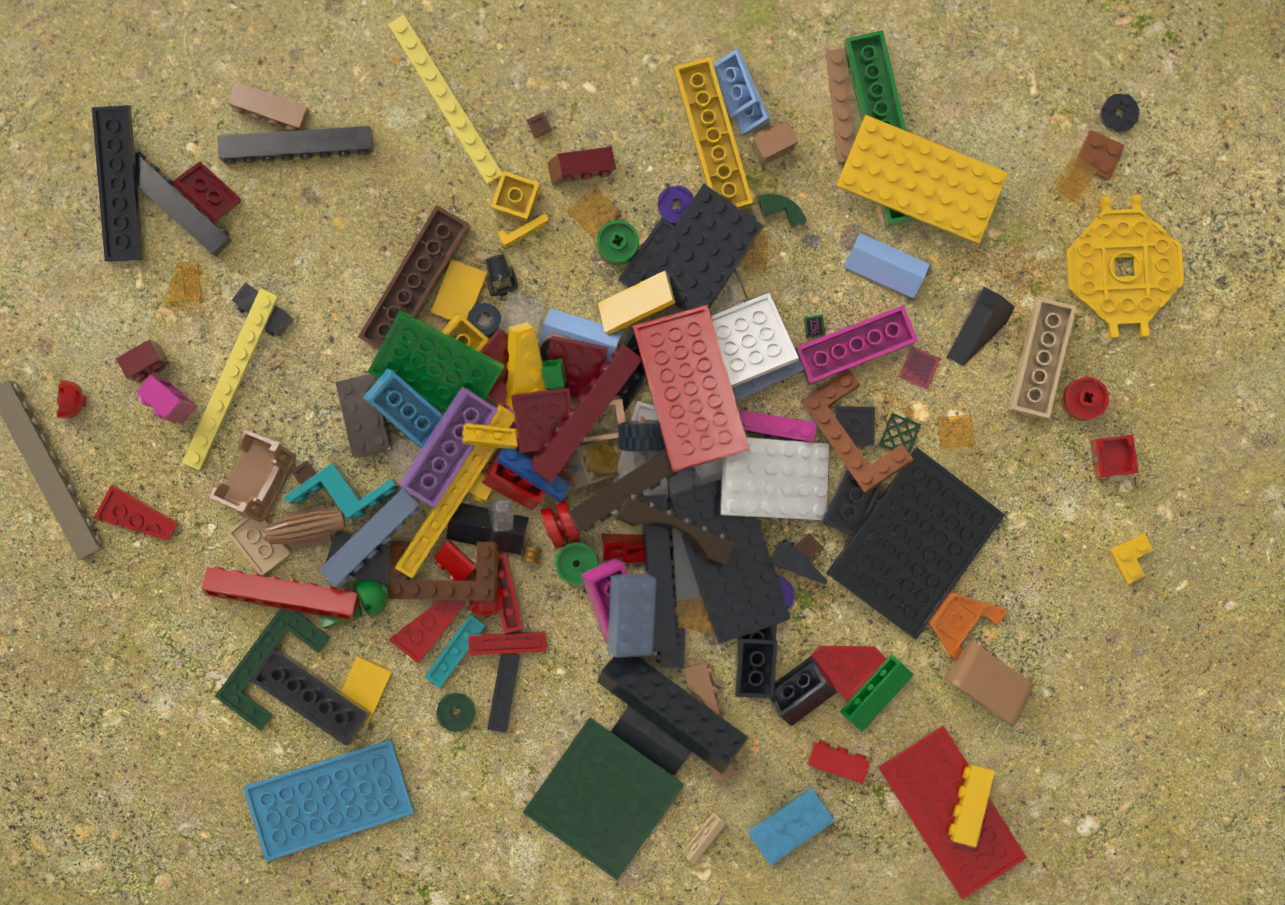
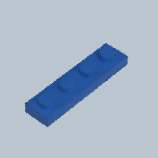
(520, 465)

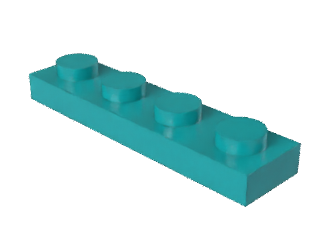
(454, 651)

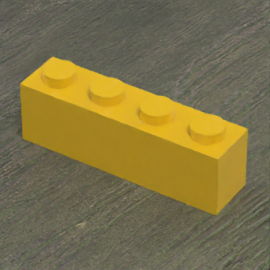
(972, 804)

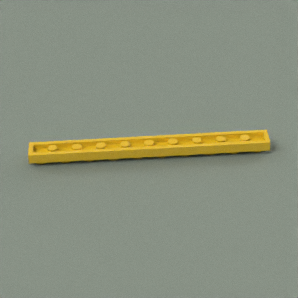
(451, 499)

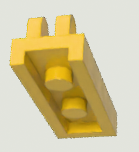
(523, 231)
(489, 436)

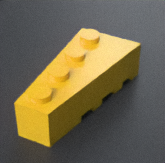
(524, 362)

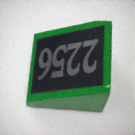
(814, 326)

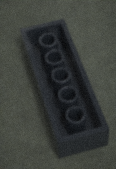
(311, 696)

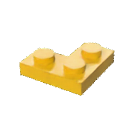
(1126, 557)

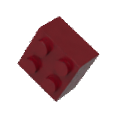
(142, 361)

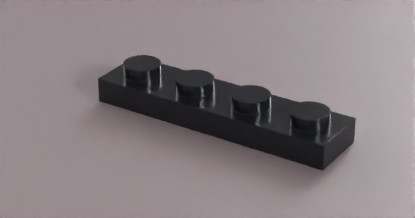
(641, 261)
(503, 692)

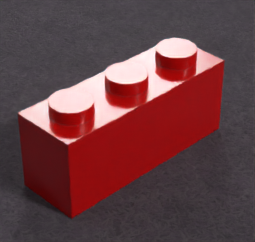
(838, 761)

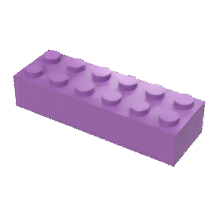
(444, 449)

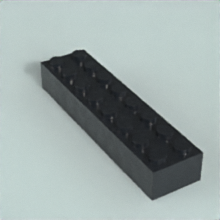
(673, 710)

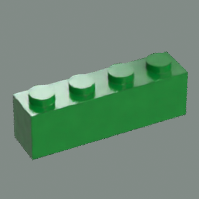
(876, 693)

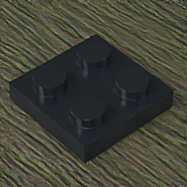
(857, 423)

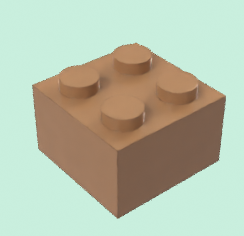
(774, 142)

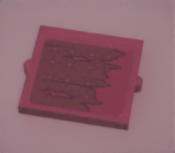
(919, 367)

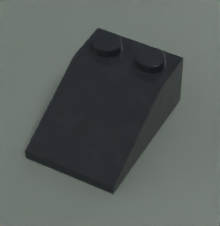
(793, 560)

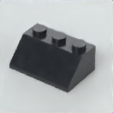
(802, 691)

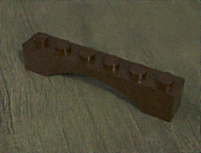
(712, 547)

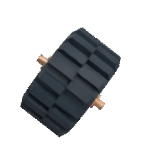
(640, 436)

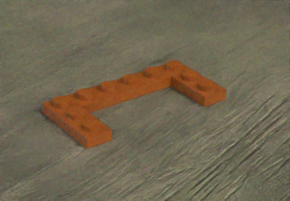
(866, 475)

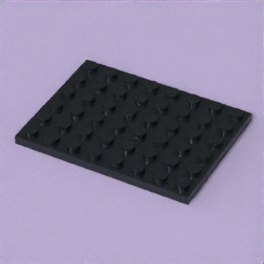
(915, 543)

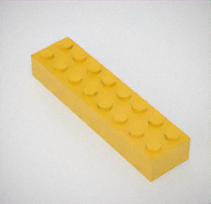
(712, 131)

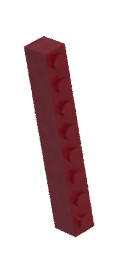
(585, 414)

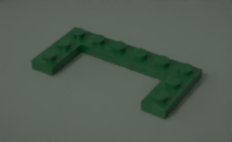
(232, 690)

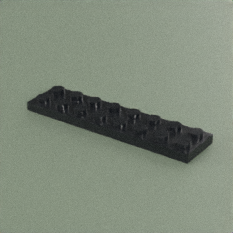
(117, 183)

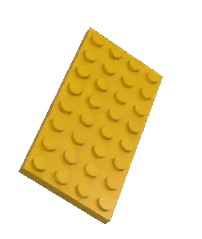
(922, 179)

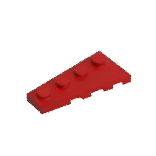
(127, 511)

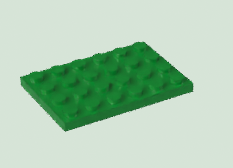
(434, 362)

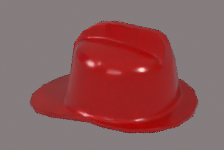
(486, 608)

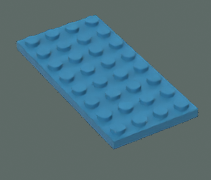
(328, 799)

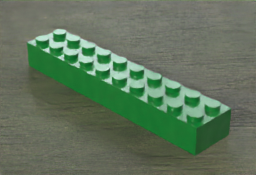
(875, 91)

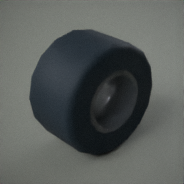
(485, 318)

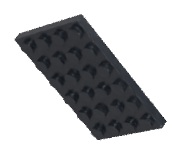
(704, 249)

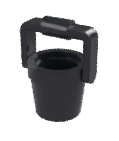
(498, 270)

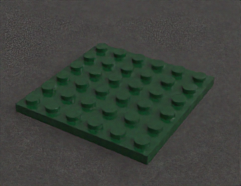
(603, 798)

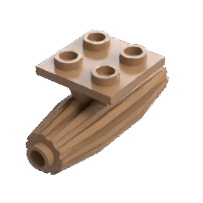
(305, 527)

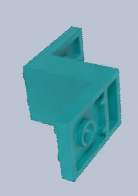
(342, 492)

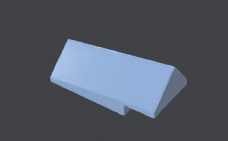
(740, 93)
(886, 265)
(579, 330)

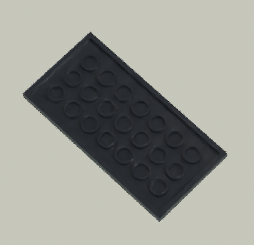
(744, 591)

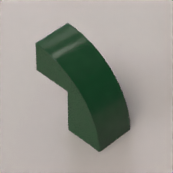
(775, 203)

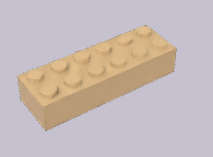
(1042, 358)

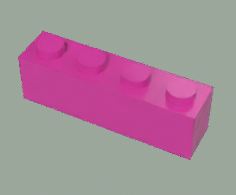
(778, 426)

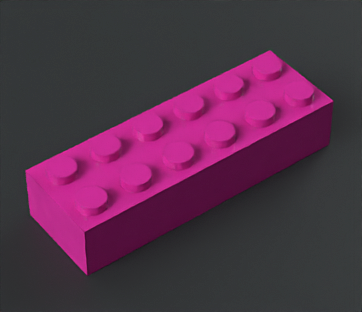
(856, 344)

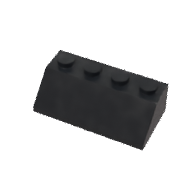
(650, 740)

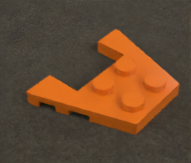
(957, 617)

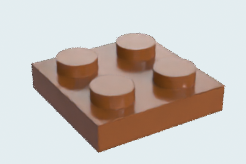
(1101, 153)

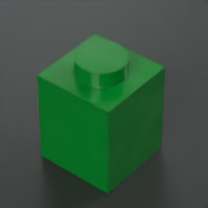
(554, 374)

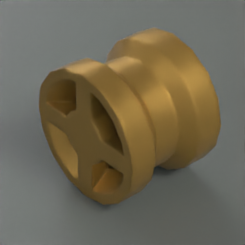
(531, 554)

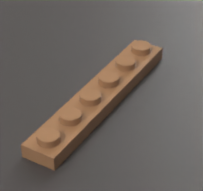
(840, 103)

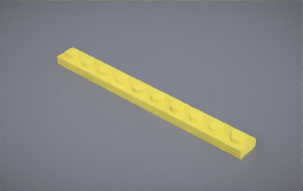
(445, 99)
(230, 379)

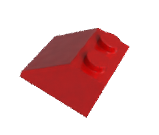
(455, 562)

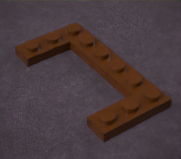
(480, 590)

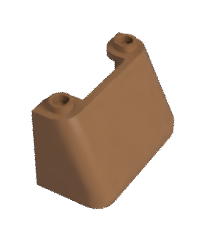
(256, 477)
(990, 682)

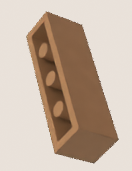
(268, 106)

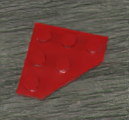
(848, 666)

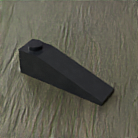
(983, 321)
(637, 379)

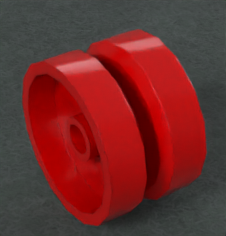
(1096, 395)
(558, 525)

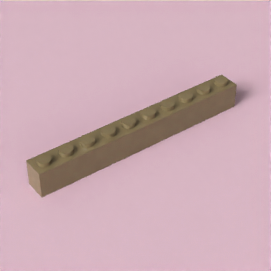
(47, 472)

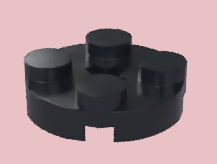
(1125, 103)

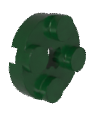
(450, 721)

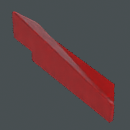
(627, 546)

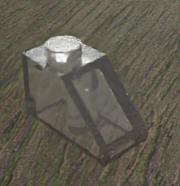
(501, 515)

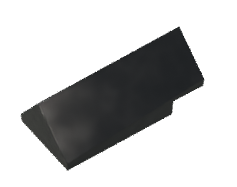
(473, 525)
(756, 664)

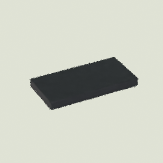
(373, 568)

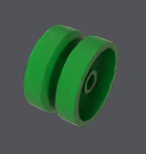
(617, 231)
(568, 555)

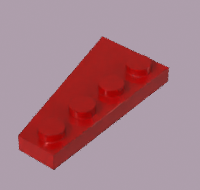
(426, 629)

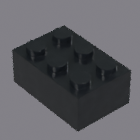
(849, 505)

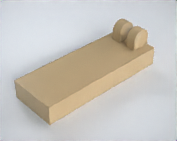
(703, 838)

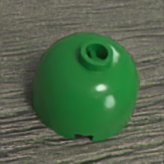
(371, 596)

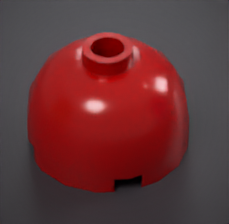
(69, 399)

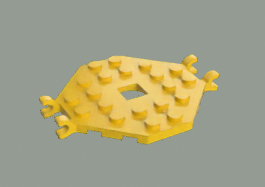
(1155, 266)

